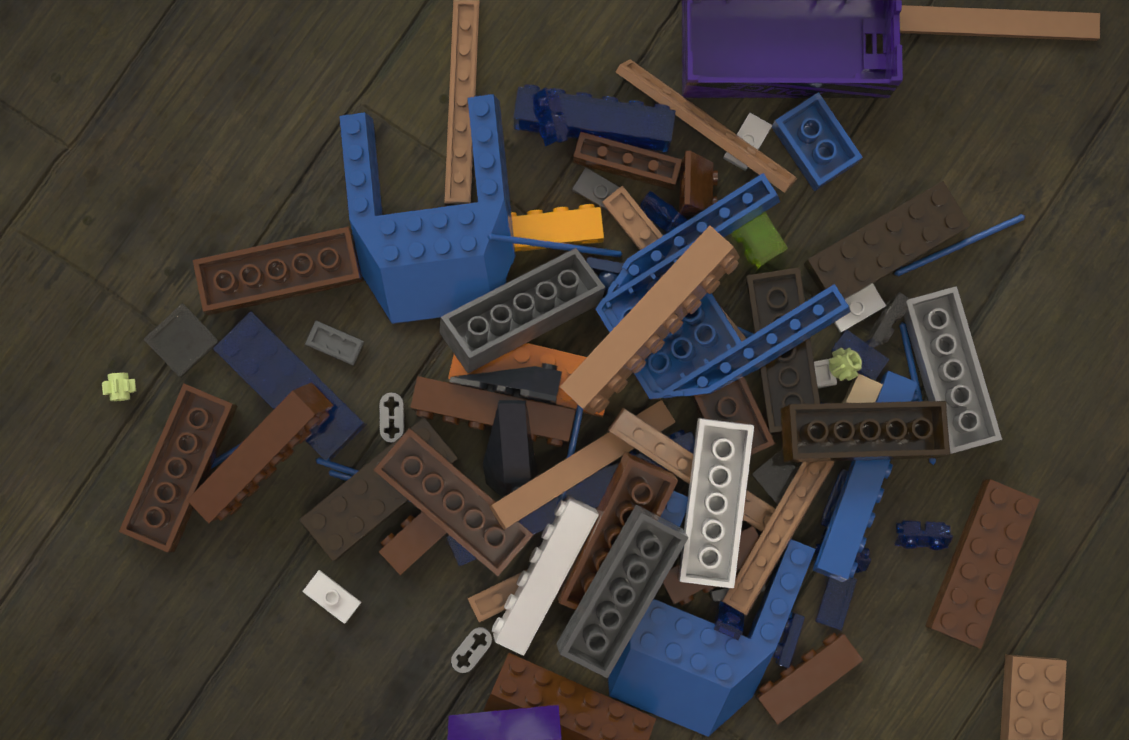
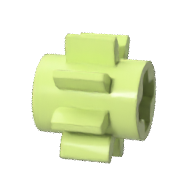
(845, 364)
(118, 386)

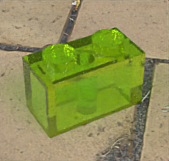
(760, 240)

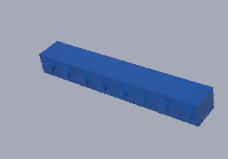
(858, 497)

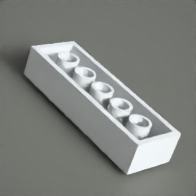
(716, 502)

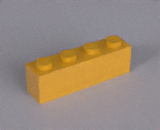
(559, 226)

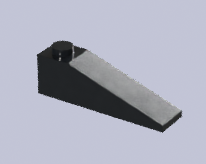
(528, 383)
(510, 449)

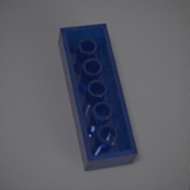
(605, 117)
(276, 371)

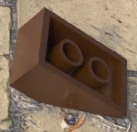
(696, 184)

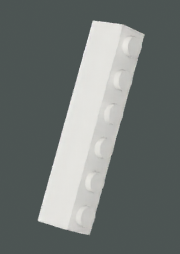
(545, 574)

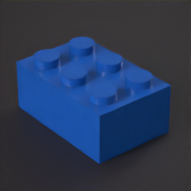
(816, 141)

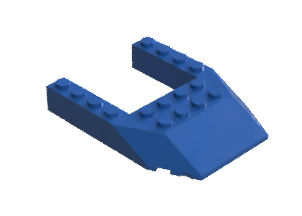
(434, 257)
(706, 347)
(691, 671)

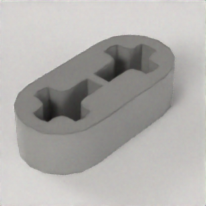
(399, 421)
(476, 654)

